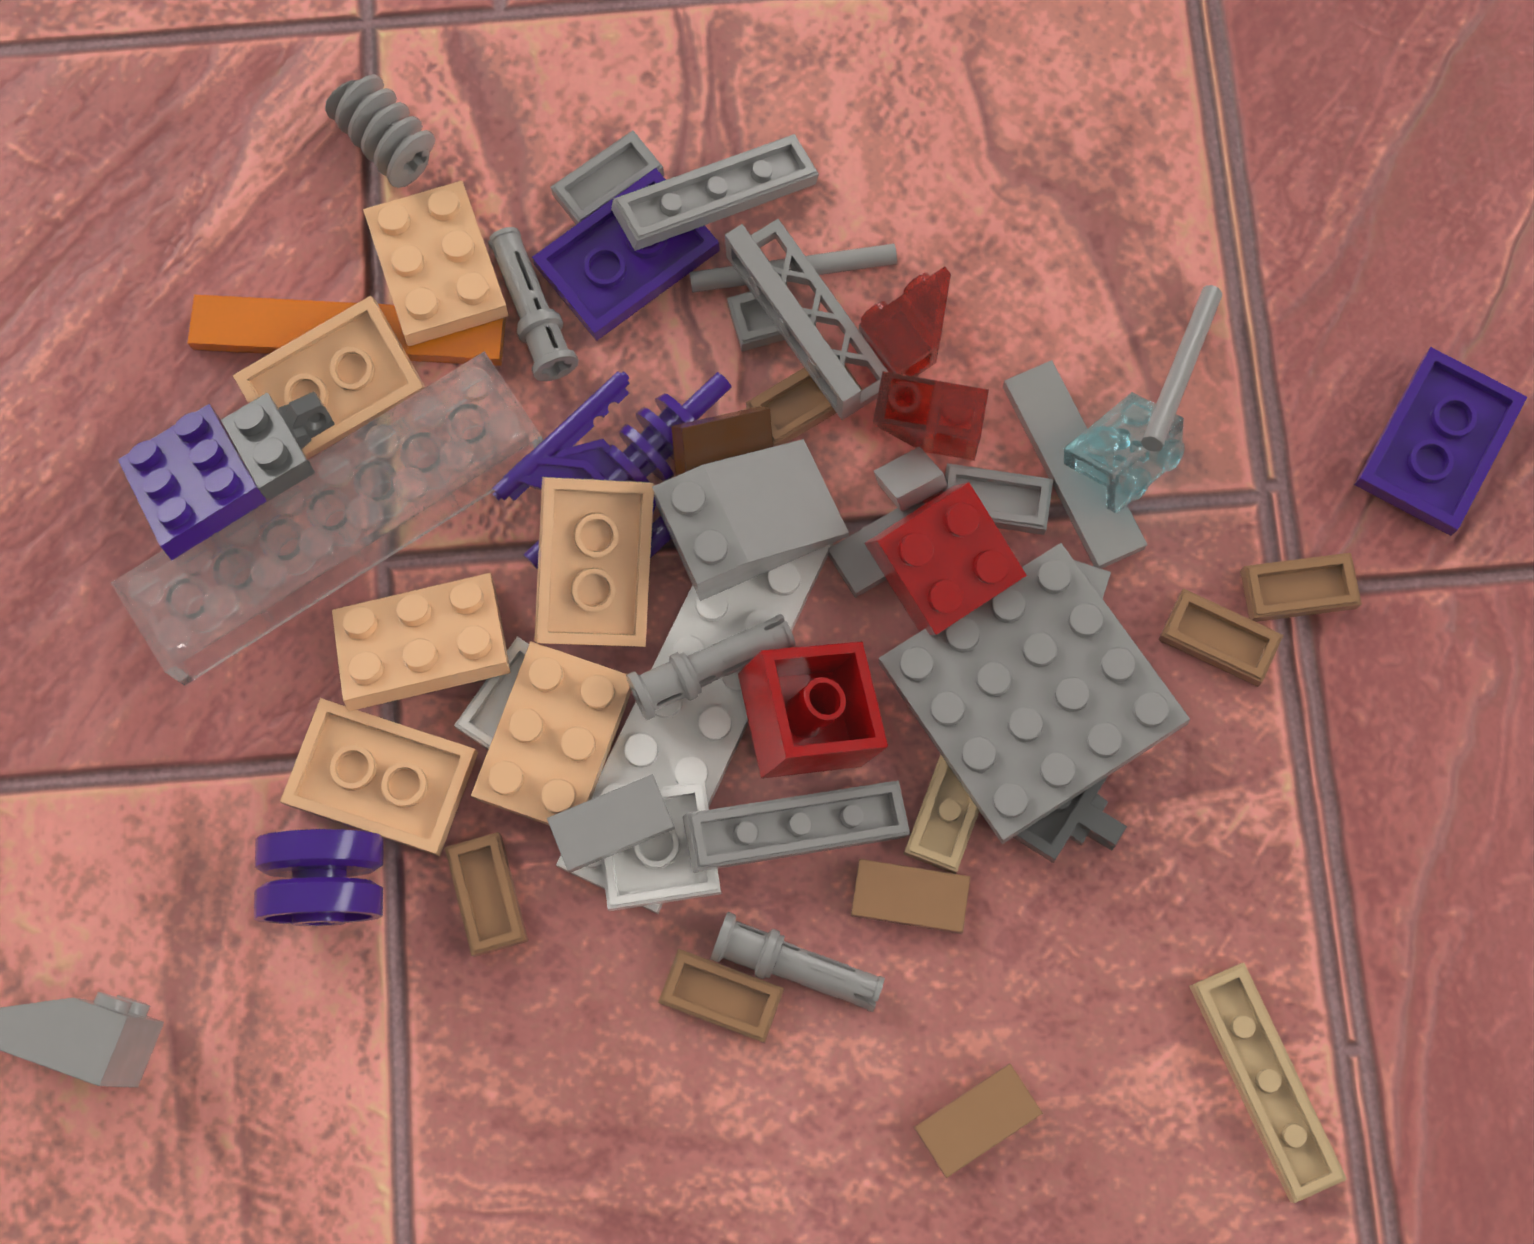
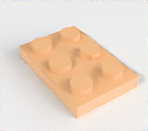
(435, 263)
(347, 362)
(593, 562)
(420, 642)
(552, 735)
(379, 777)

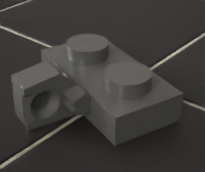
(274, 437)
(1074, 820)

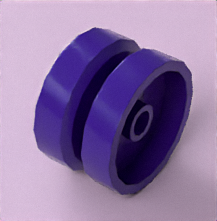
(318, 871)

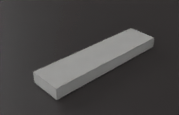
(714, 192)
(1052, 424)
(795, 826)

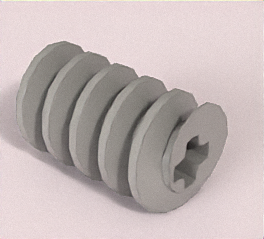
(381, 128)

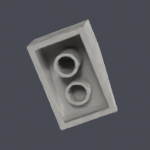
(748, 515)
(86, 1039)

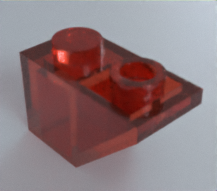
(910, 327)
(931, 414)

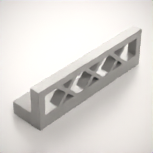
(798, 323)

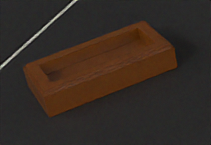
(720, 437)

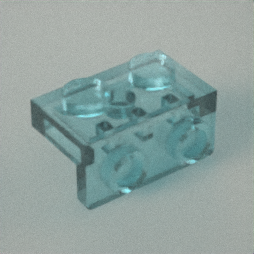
(1115, 456)

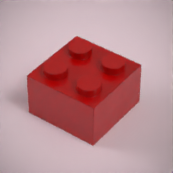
(945, 559)
(812, 709)

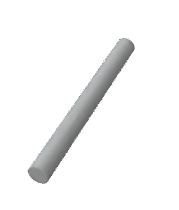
(823, 264)
(1181, 369)

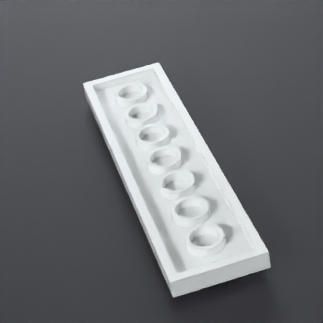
(701, 735)

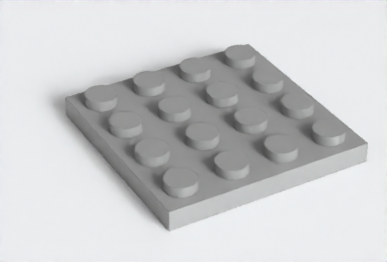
(1034, 694)

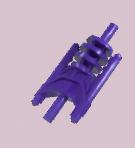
(600, 461)

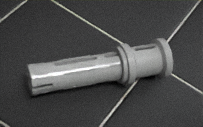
(538, 323)
(688, 674)
(772, 955)

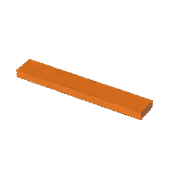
(270, 323)

